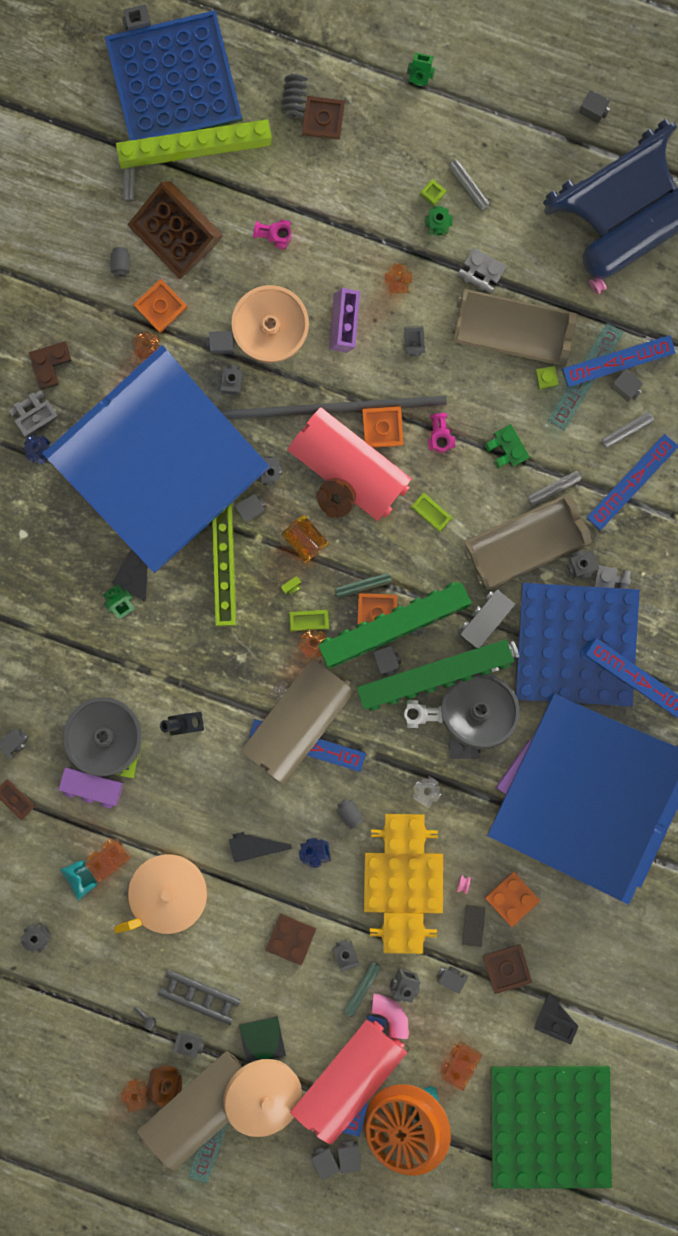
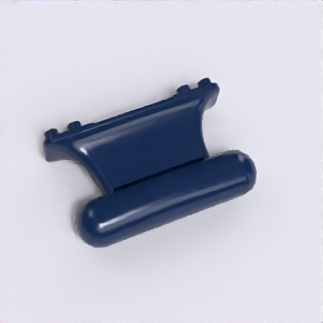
(626, 203)

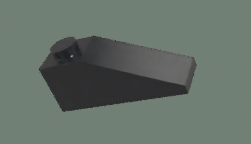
(253, 846)

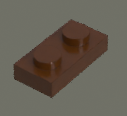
(15, 800)

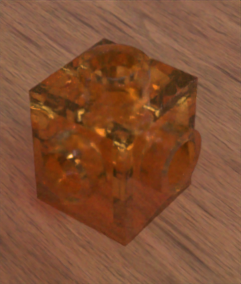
(398, 285)
(139, 342)
(305, 645)
(133, 1101)

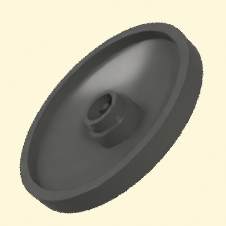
(480, 711)
(102, 737)

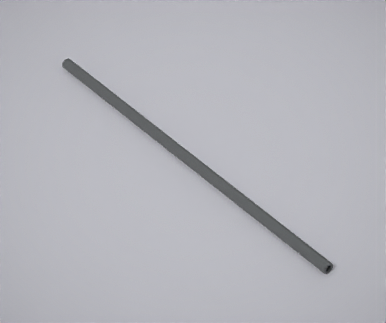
(333, 407)

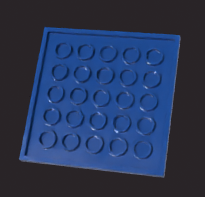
(174, 77)
(556, 632)

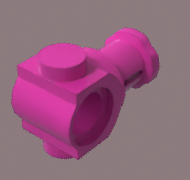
(271, 233)
(440, 433)

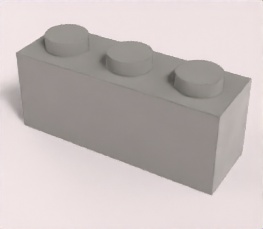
(486, 619)

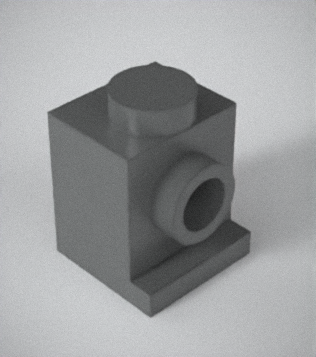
(133, 14)
(235, 386)
(13, 742)
(350, 962)
(451, 978)
(184, 1037)

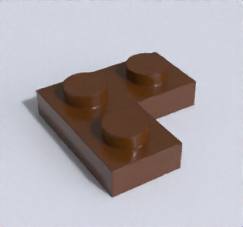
(45, 359)

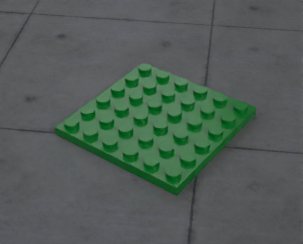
(551, 1127)

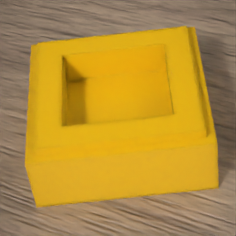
(128, 925)

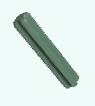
(363, 585)
(362, 989)

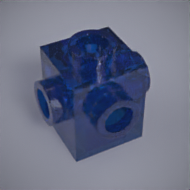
(31, 443)
(314, 852)

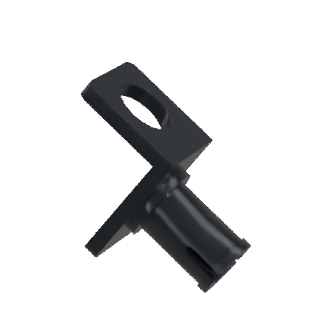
(182, 724)

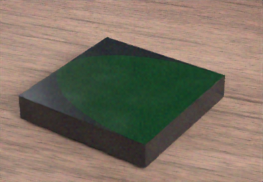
(262, 1039)

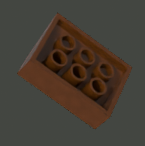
(174, 229)

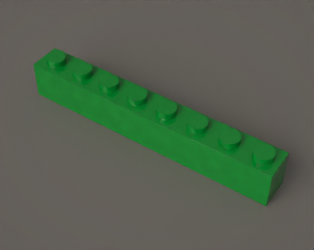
(394, 625)
(435, 674)

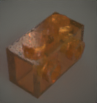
(305, 538)
(108, 859)
(461, 1065)

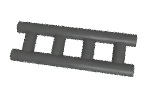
(187, 1000)

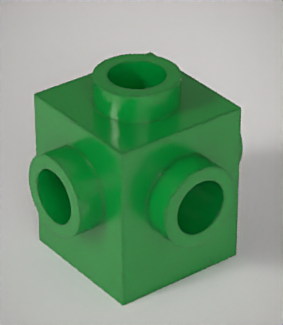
(421, 69)
(437, 227)
(118, 601)

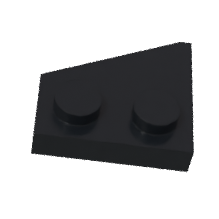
(133, 576)
(555, 1021)

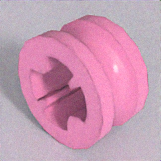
(597, 285)
(463, 884)

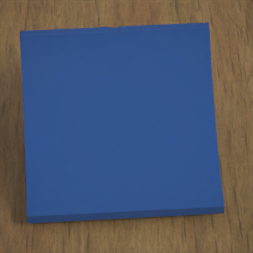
(157, 459)
(591, 799)

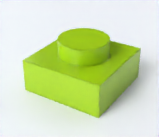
(547, 377)
(291, 586)

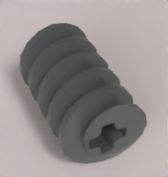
(292, 95)

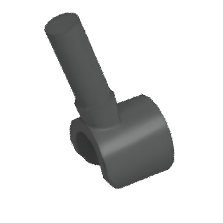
(150, 1022)

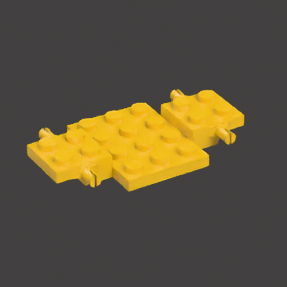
(403, 883)

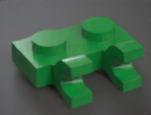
(510, 445)

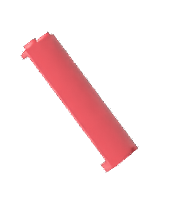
(339, 453)
(349, 1081)

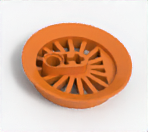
(434, 1127)

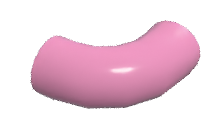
(393, 1013)

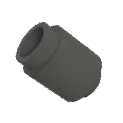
(120, 262)
(349, 813)

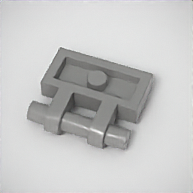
(484, 266)
(35, 418)
(607, 577)

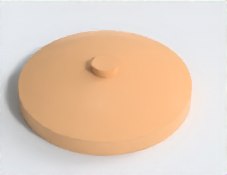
(270, 324)
(167, 893)
(261, 1097)

